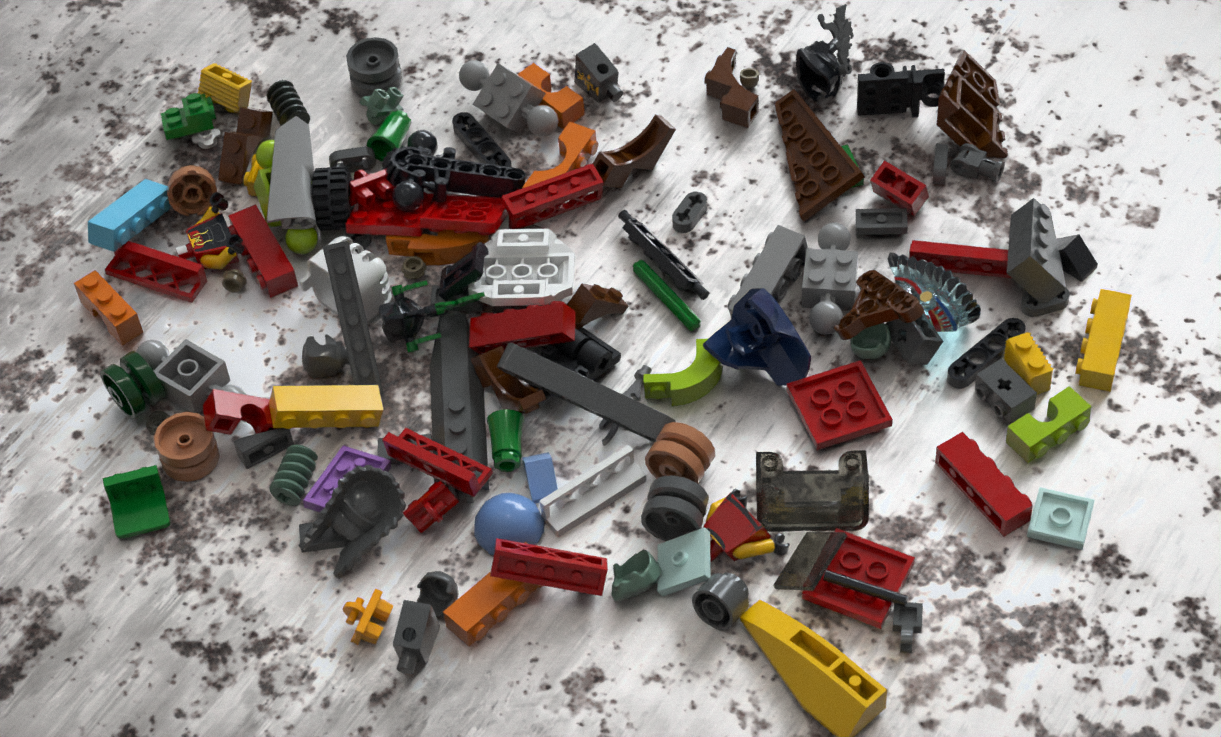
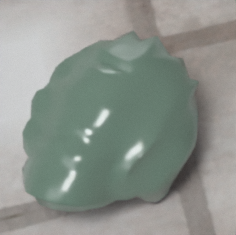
(635, 576)

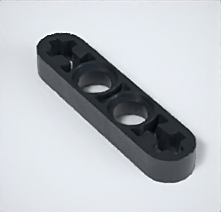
(478, 147)
(982, 350)

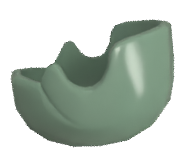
(871, 342)

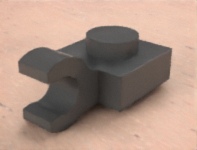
(907, 621)

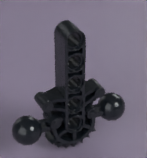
(417, 168)

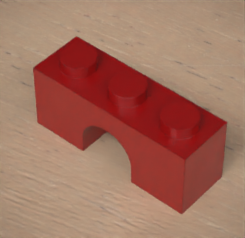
(226, 409)

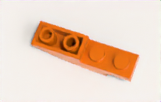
(433, 249)

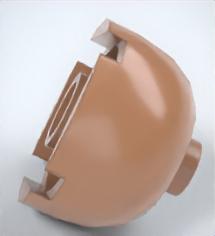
(191, 190)

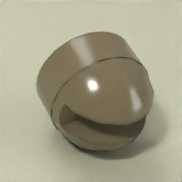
(749, 78)

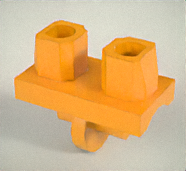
(365, 629)

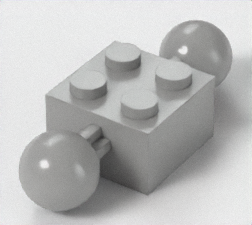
(508, 98)
(829, 278)
(187, 373)

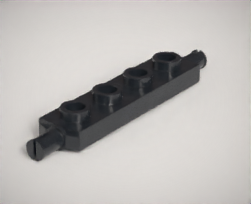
(667, 260)

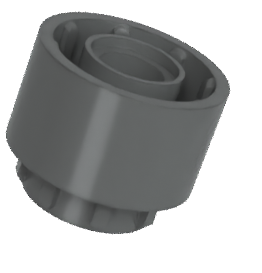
(719, 596)

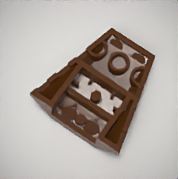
(969, 108)

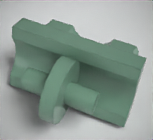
(382, 104)

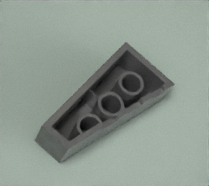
(1034, 252)

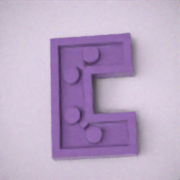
(344, 461)

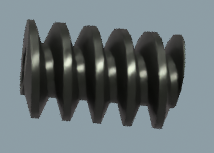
(286, 102)

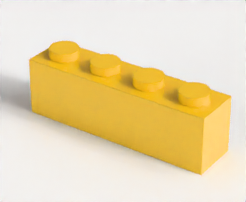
(1104, 339)
(325, 406)

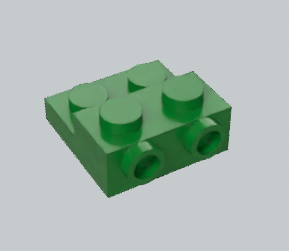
(191, 119)

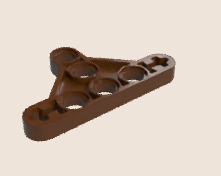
(876, 304)

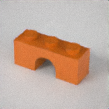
(566, 102)
(102, 299)

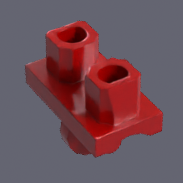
(368, 186)
(430, 506)

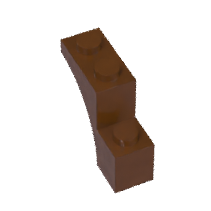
(736, 102)
(239, 145)
(640, 153)
(594, 302)
(510, 391)

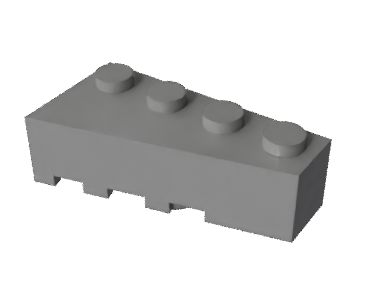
(775, 265)

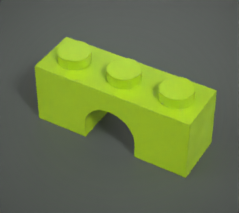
(1034, 438)

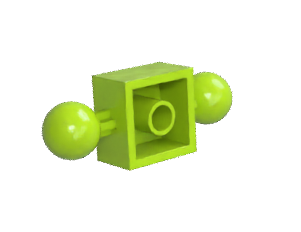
(298, 240)

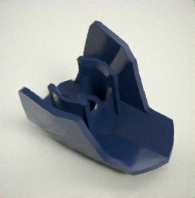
(761, 339)

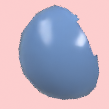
(508, 518)

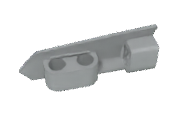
(291, 177)

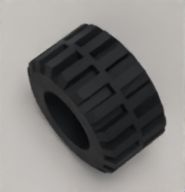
(331, 197)

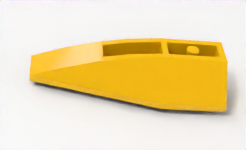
(815, 671)

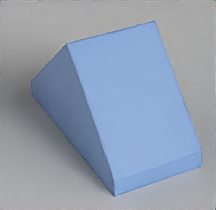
(540, 475)

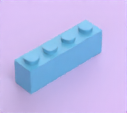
(128, 215)

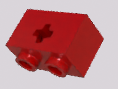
(899, 188)

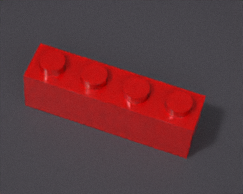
(263, 252)
(524, 327)
(984, 483)

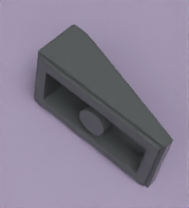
(262, 446)

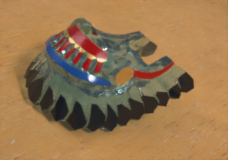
(940, 293)

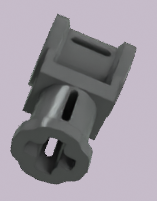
(976, 163)

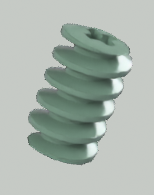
(293, 475)

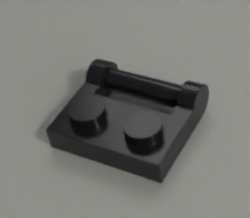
(463, 272)

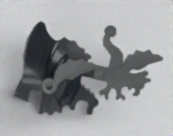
(817, 62)

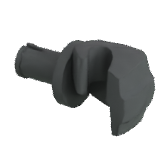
(324, 360)

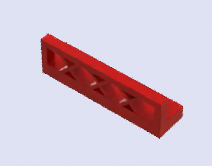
(553, 195)
(962, 258)
(161, 266)
(435, 465)
(549, 567)

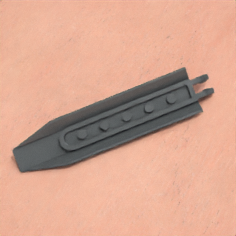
(457, 395)

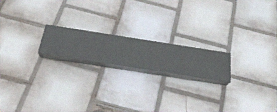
(352, 314)

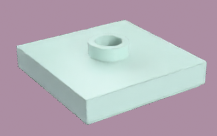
(1060, 518)
(684, 561)

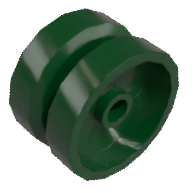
(132, 384)

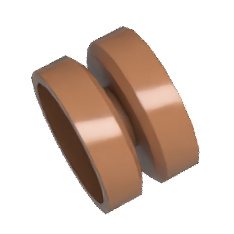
(186, 447)
(680, 452)

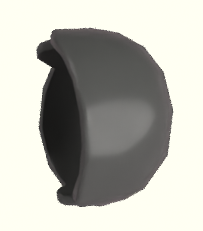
(438, 590)

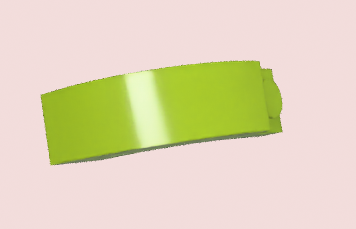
(687, 384)

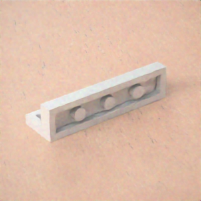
(593, 492)

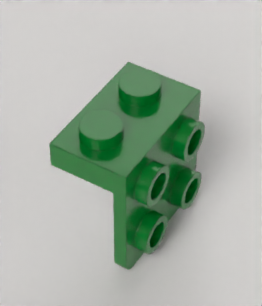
(137, 501)

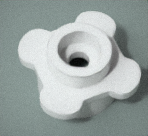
(206, 139)

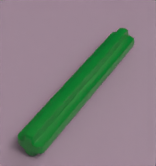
(666, 295)

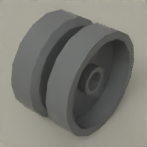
(373, 65)
(674, 507)

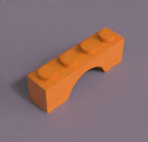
(575, 146)

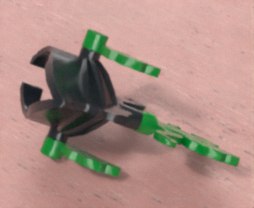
(405, 318)

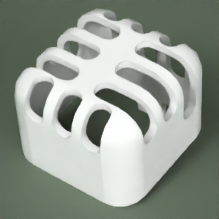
(367, 274)

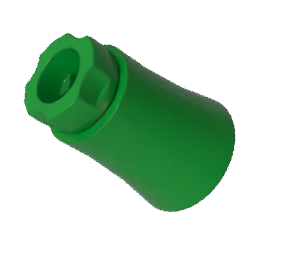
(390, 134)
(506, 438)

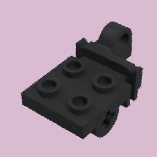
(893, 92)
(585, 355)

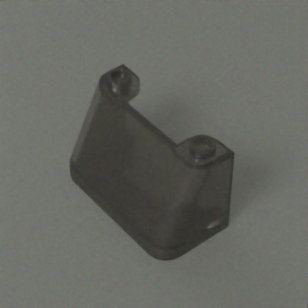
(813, 497)

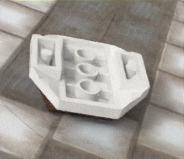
(525, 270)

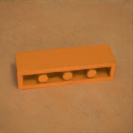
(485, 606)

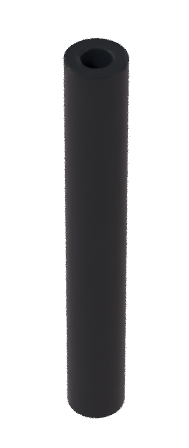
(865, 588)

